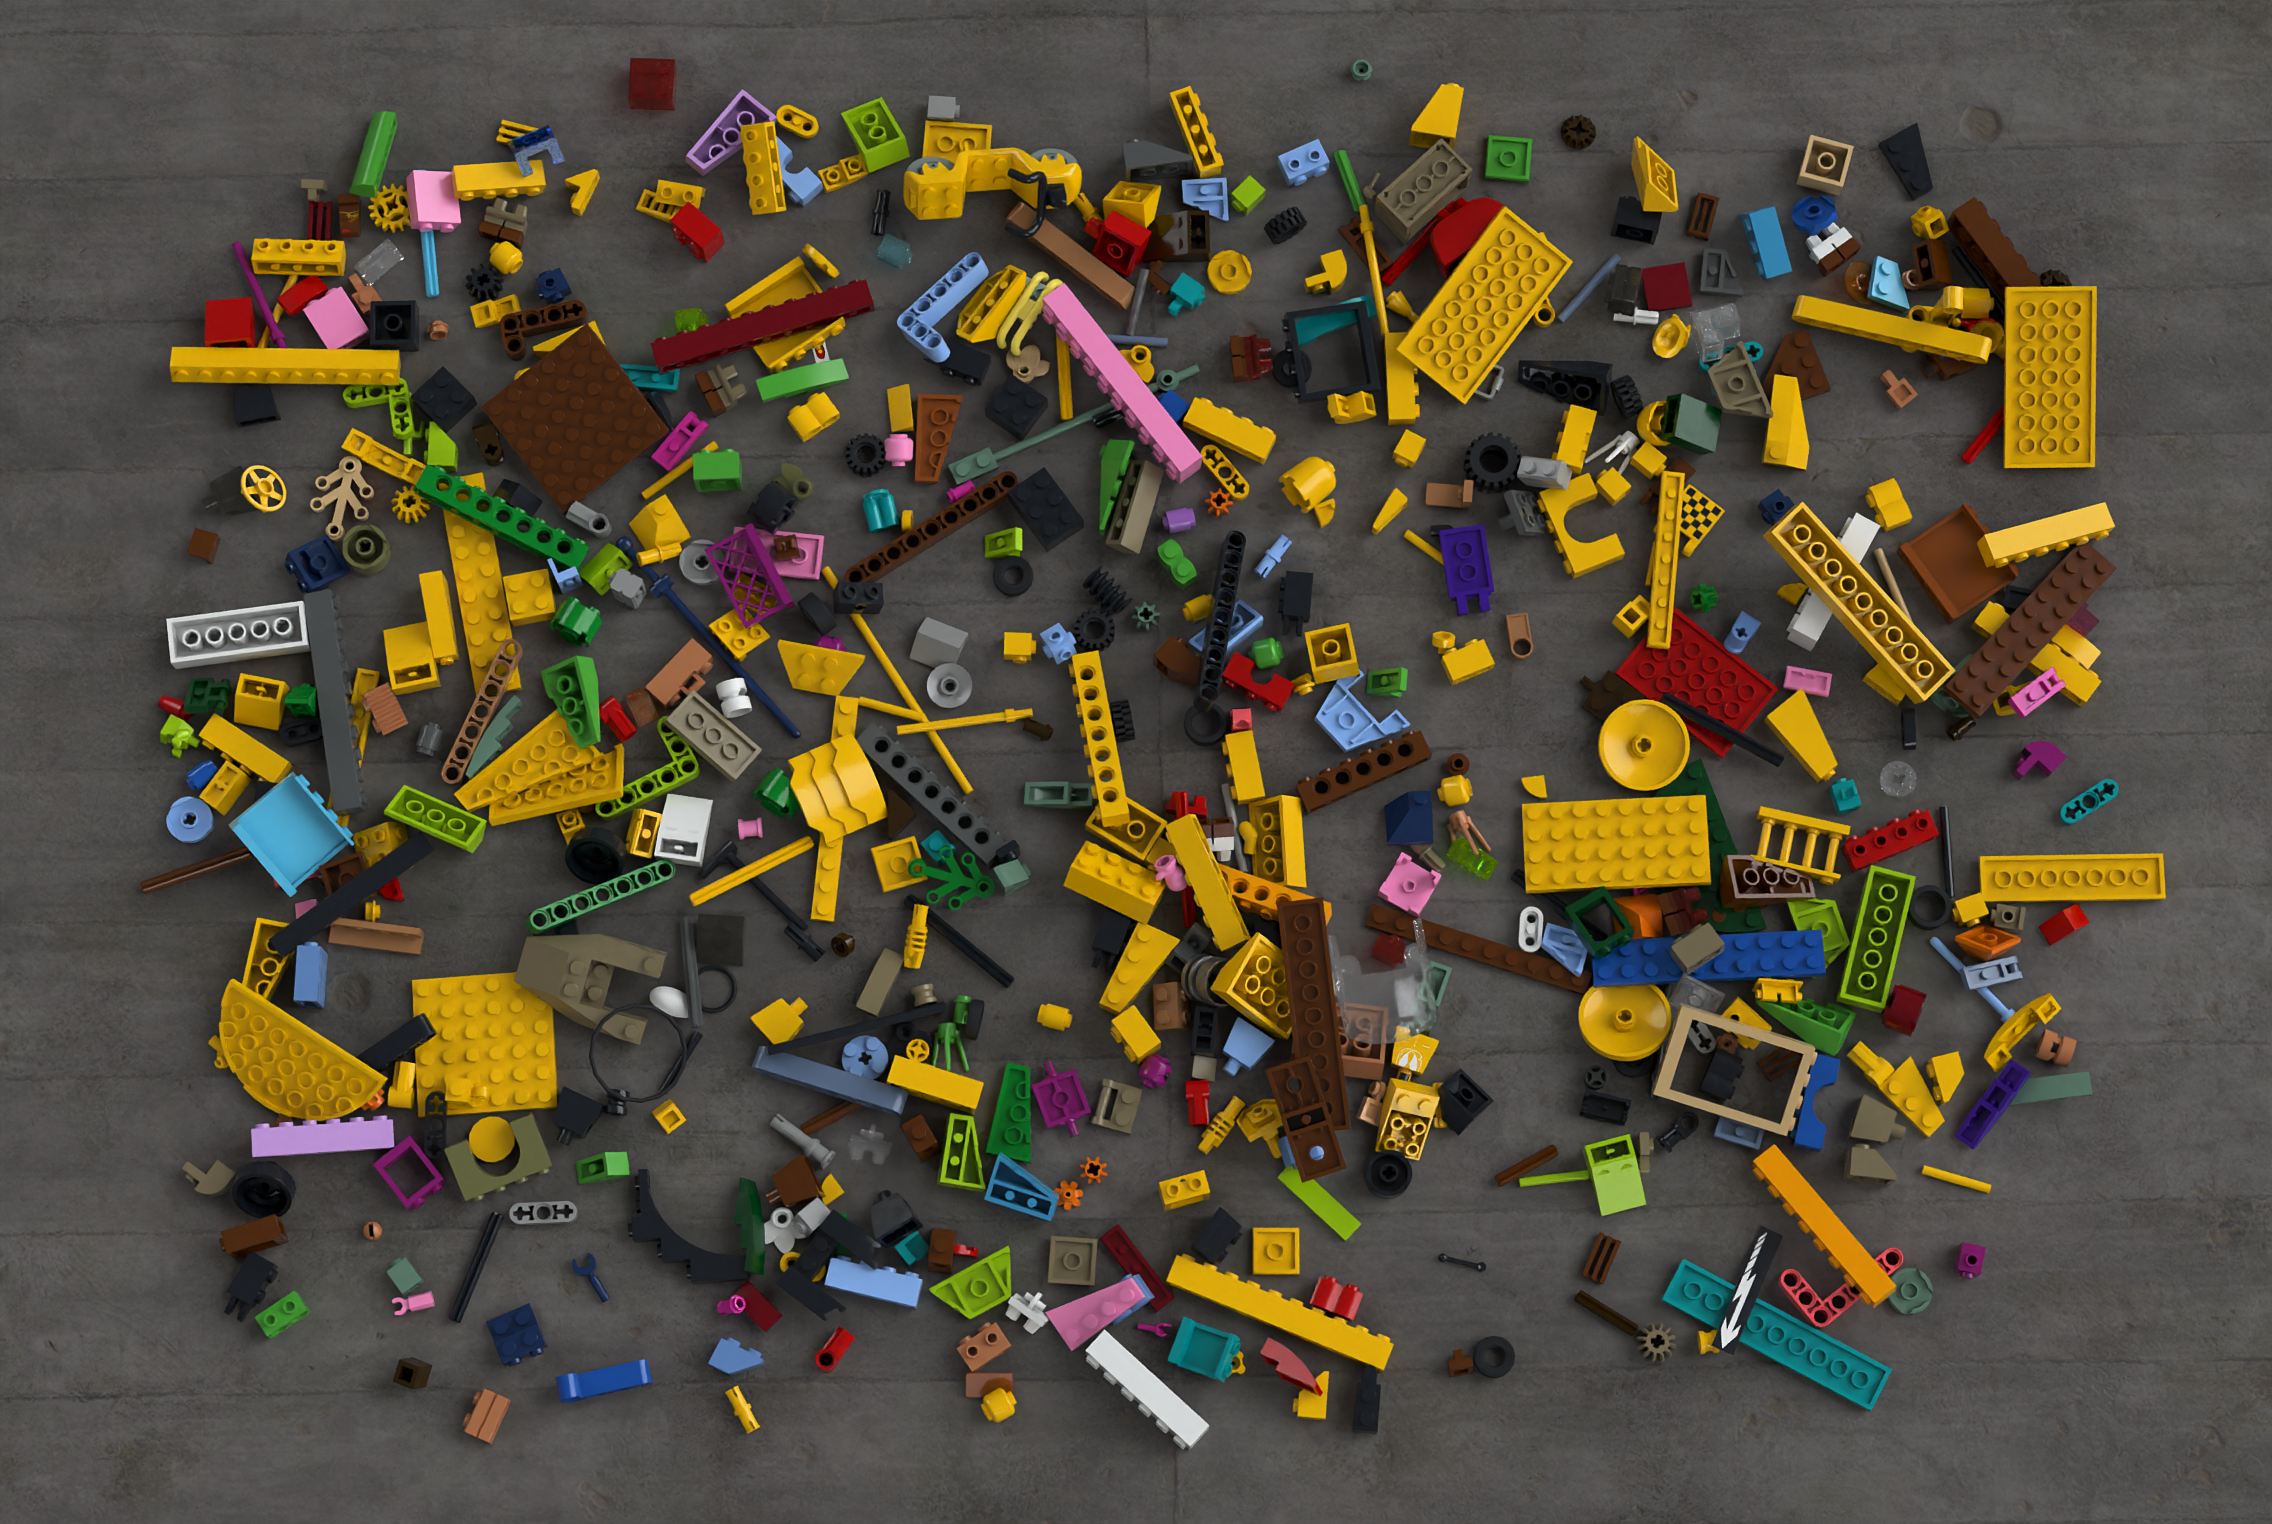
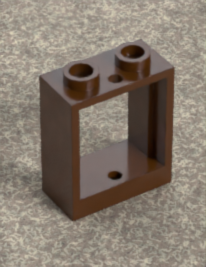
(253, 1236)

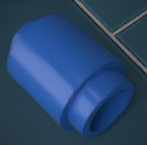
(201, 775)

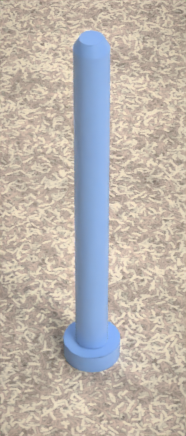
(1984, 992)

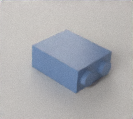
(310, 976)

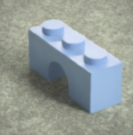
(801, 186)

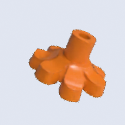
(1074, 1195)

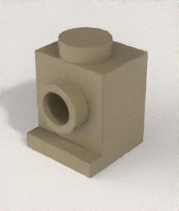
(2014, 925)

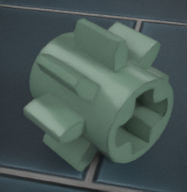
(1146, 623)

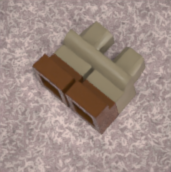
(504, 225)
(717, 390)

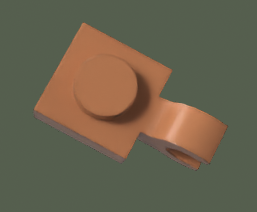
(364, 294)
(1900, 391)

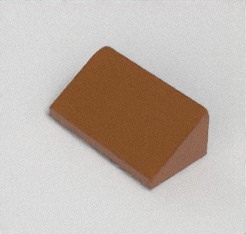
(983, 1383)

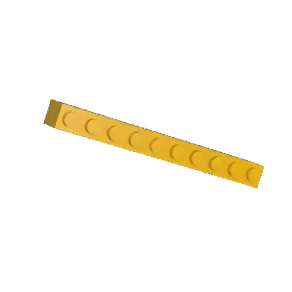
(285, 366)
(1279, 1312)

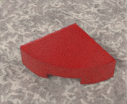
(393, 891)
(962, 1250)

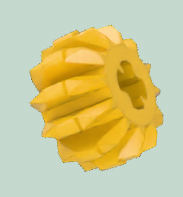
(415, 509)

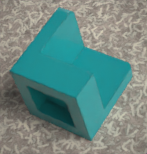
(912, 1248)

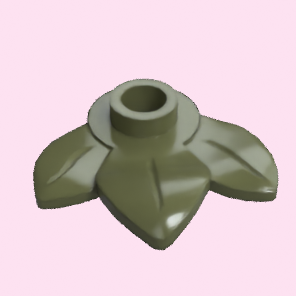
(791, 480)

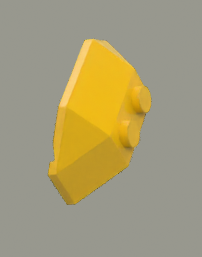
(991, 305)

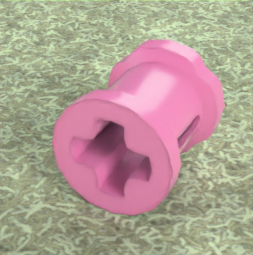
(750, 828)

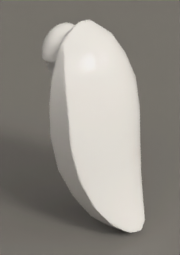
(670, 1001)

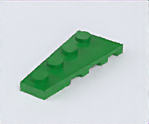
(1011, 1120)

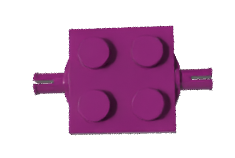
(1061, 1099)

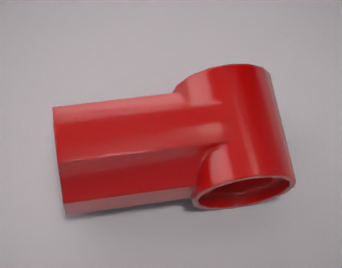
(613, 715)
(1197, 1096)
(835, 1348)

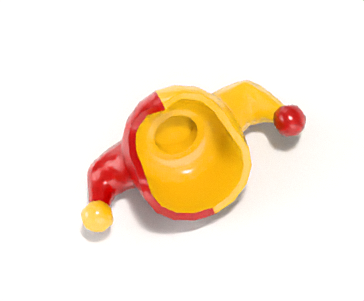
(1986, 327)

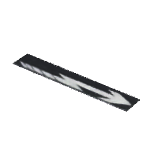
(1747, 1290)

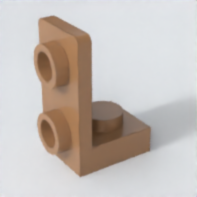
(1449, 495)

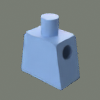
(1245, 1047)

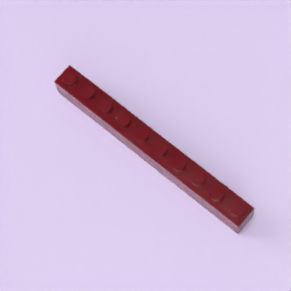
(762, 326)

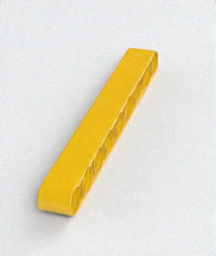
(1892, 329)

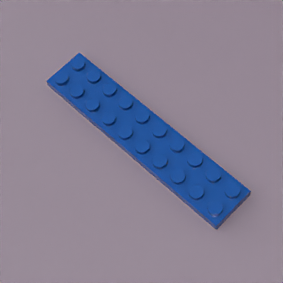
(1744, 958)

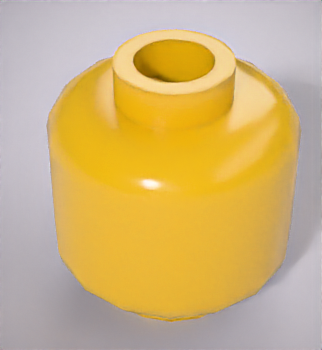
(506, 257)
(1455, 790)
(998, 1405)

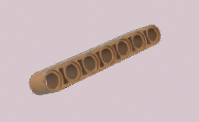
(1075, 258)
(482, 700)

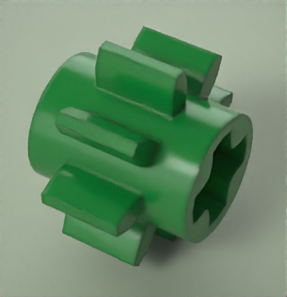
(1704, 597)

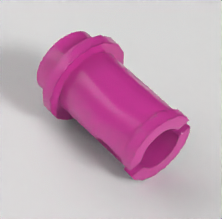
(960, 491)
(733, 1305)

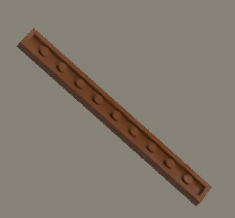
(1479, 949)

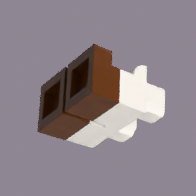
(1833, 251)
(1222, 835)

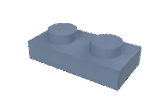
(1739, 1133)

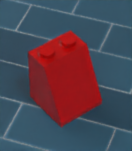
(230, 323)

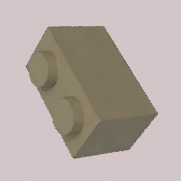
(1696, 948)

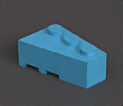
(1766, 242)
(1020, 1190)

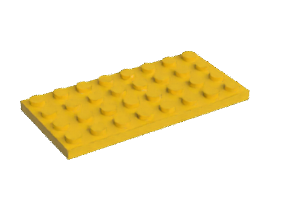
(1483, 305)
(2050, 377)
(1616, 844)

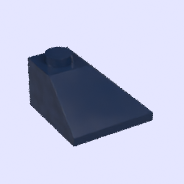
(1410, 819)

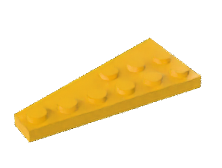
(532, 760)

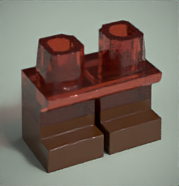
(1246, 360)
(1678, 901)

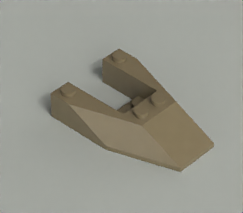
(576, 974)

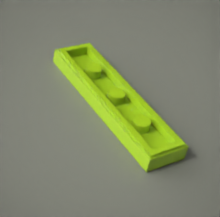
(1320, 1203)

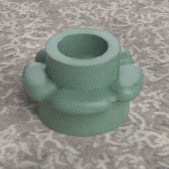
(1361, 64)

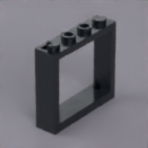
(1366, 343)

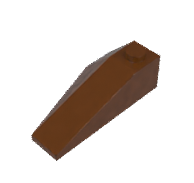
(1755, 883)

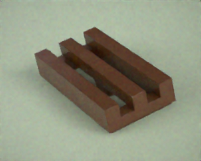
(1698, 234)
(1766, 1070)
(1608, 1239)

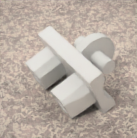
(1027, 1307)

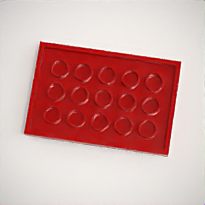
(1703, 676)

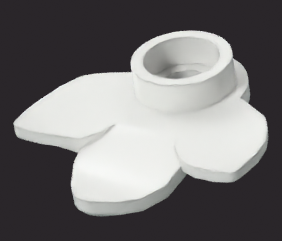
(782, 1234)

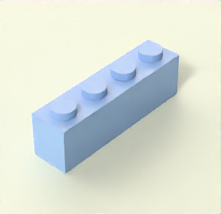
(874, 1284)

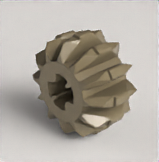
(1661, 1348)

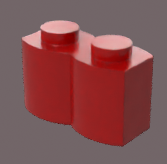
(1335, 1298)

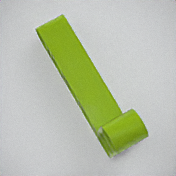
(655, 778)

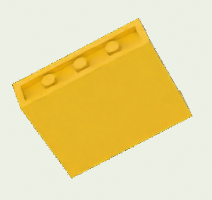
(784, 284)

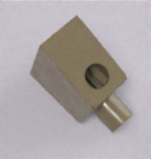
(1874, 1123)

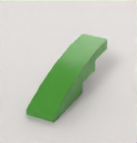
(802, 379)

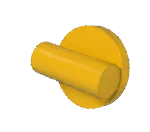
(1303, 684)

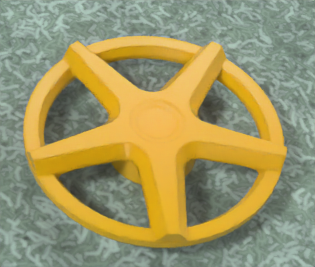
(264, 488)

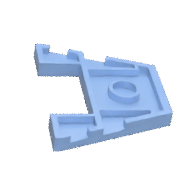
(1350, 722)

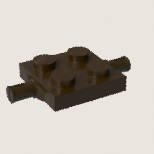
(1607, 695)

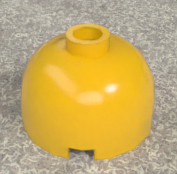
(1650, 423)

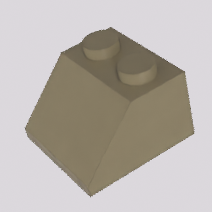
(1867, 1166)

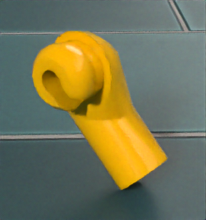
(1249, 835)
(220, 1061)

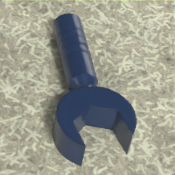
(594, 1280)

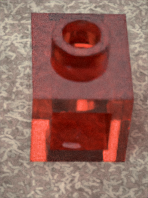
(1389, 950)

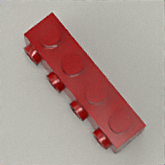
(1890, 840)

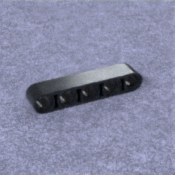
(398, 1043)

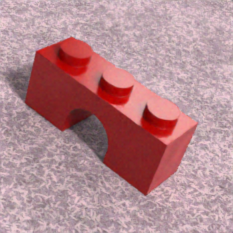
(1273, 694)

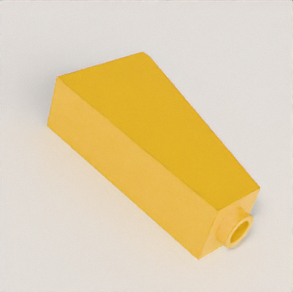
(439, 617)
(1802, 735)

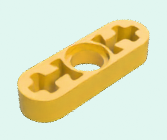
(1240, 481)

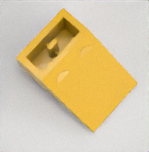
(410, 659)
(1406, 1117)

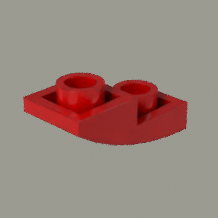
(302, 293)

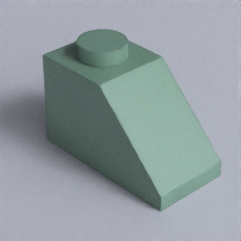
(1011, 876)

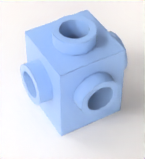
(1058, 643)

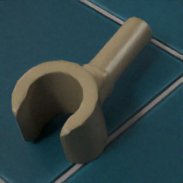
(1368, 192)

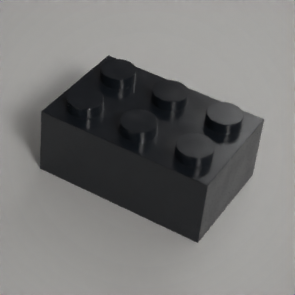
(1045, 509)

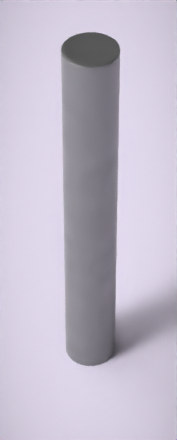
(1137, 301)

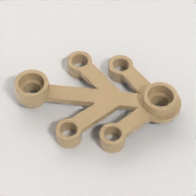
(343, 494)

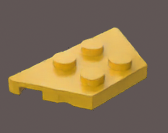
(818, 667)

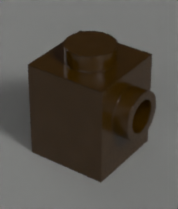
(412, 1373)

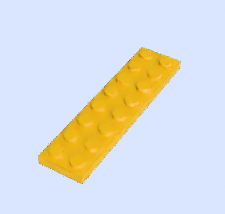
(2072, 878)

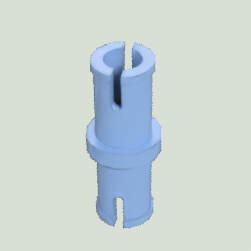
(1272, 556)

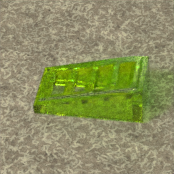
(1455, 850)

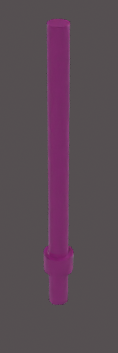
(276, 335)

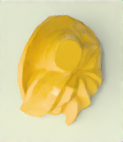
(1670, 337)

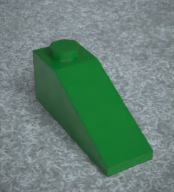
(303, 701)

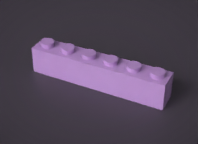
(322, 1138)

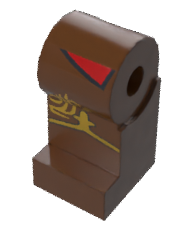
(349, 215)

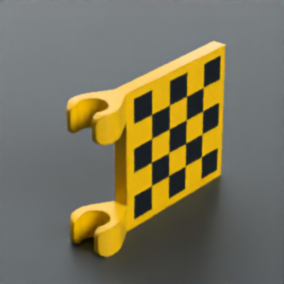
(1697, 517)

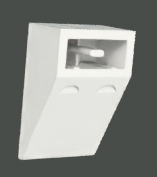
(683, 830)

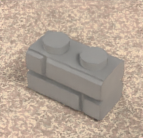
(1544, 473)
(627, 588)

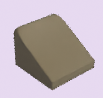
(1204, 1068)

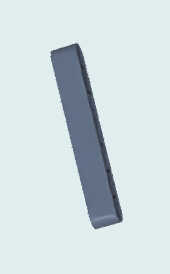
(831, 1081)

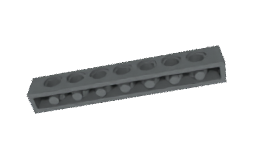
(933, 806)

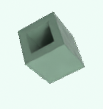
(404, 1276)

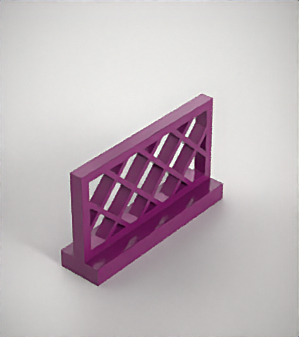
(767, 567)

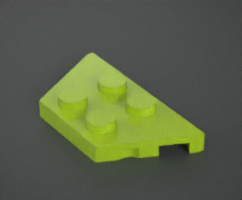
(1824, 916)
(978, 1286)

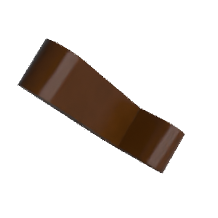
(543, 326)

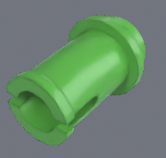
(961, 1009)

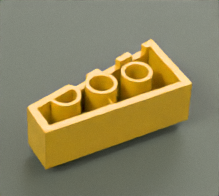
(1138, 964)

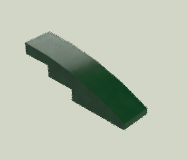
(750, 1217)

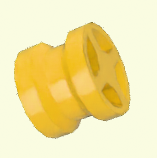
(917, 1050)
(1705, 1341)

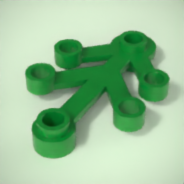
(954, 879)

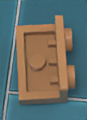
(1171, 1007)

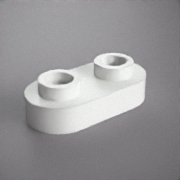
(1530, 930)

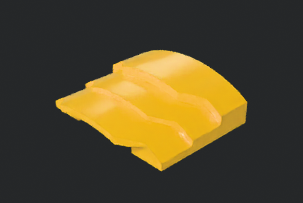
(837, 788)

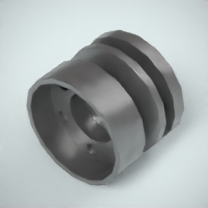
(1200, 975)

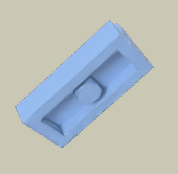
(568, 579)

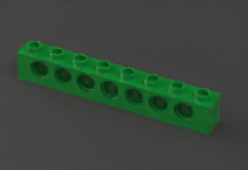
(488, 520)

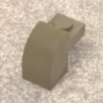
(215, 1182)

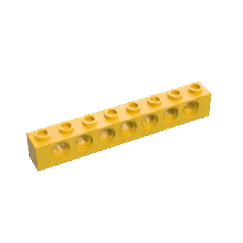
(1109, 812)

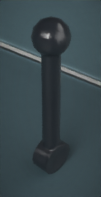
(1481, 1266)

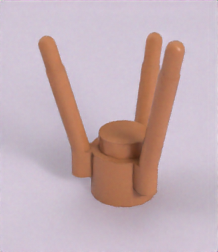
(1460, 823)

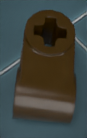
(488, 441)

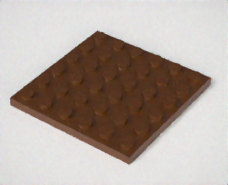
(575, 418)

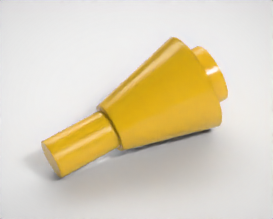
(1399, 304)

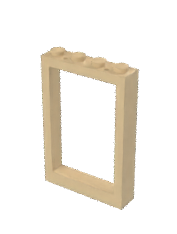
(1674, 1049)

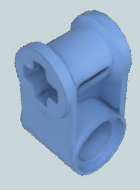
(1741, 633)

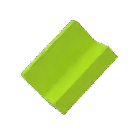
(602, 566)

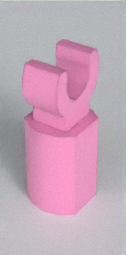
(415, 1302)

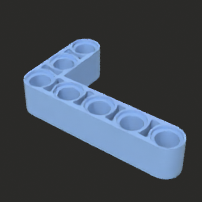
(935, 303)

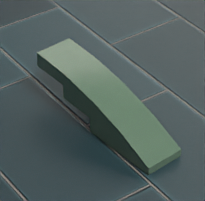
(489, 745)
(2053, 1088)

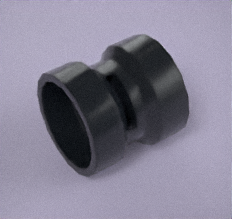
(617, 1106)

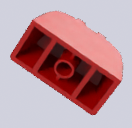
(1460, 230)

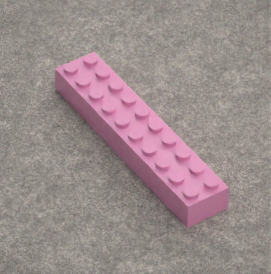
(1121, 384)

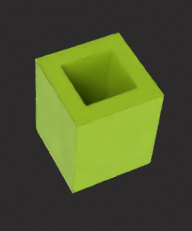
(1247, 195)

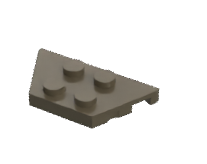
(1738, 385)

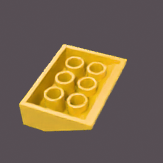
(1257, 986)

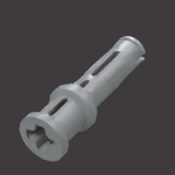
(811, 1147)

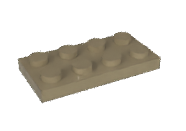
(712, 736)

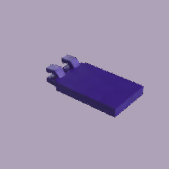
(1467, 566)

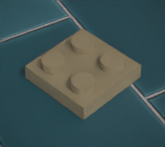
(1072, 1261)

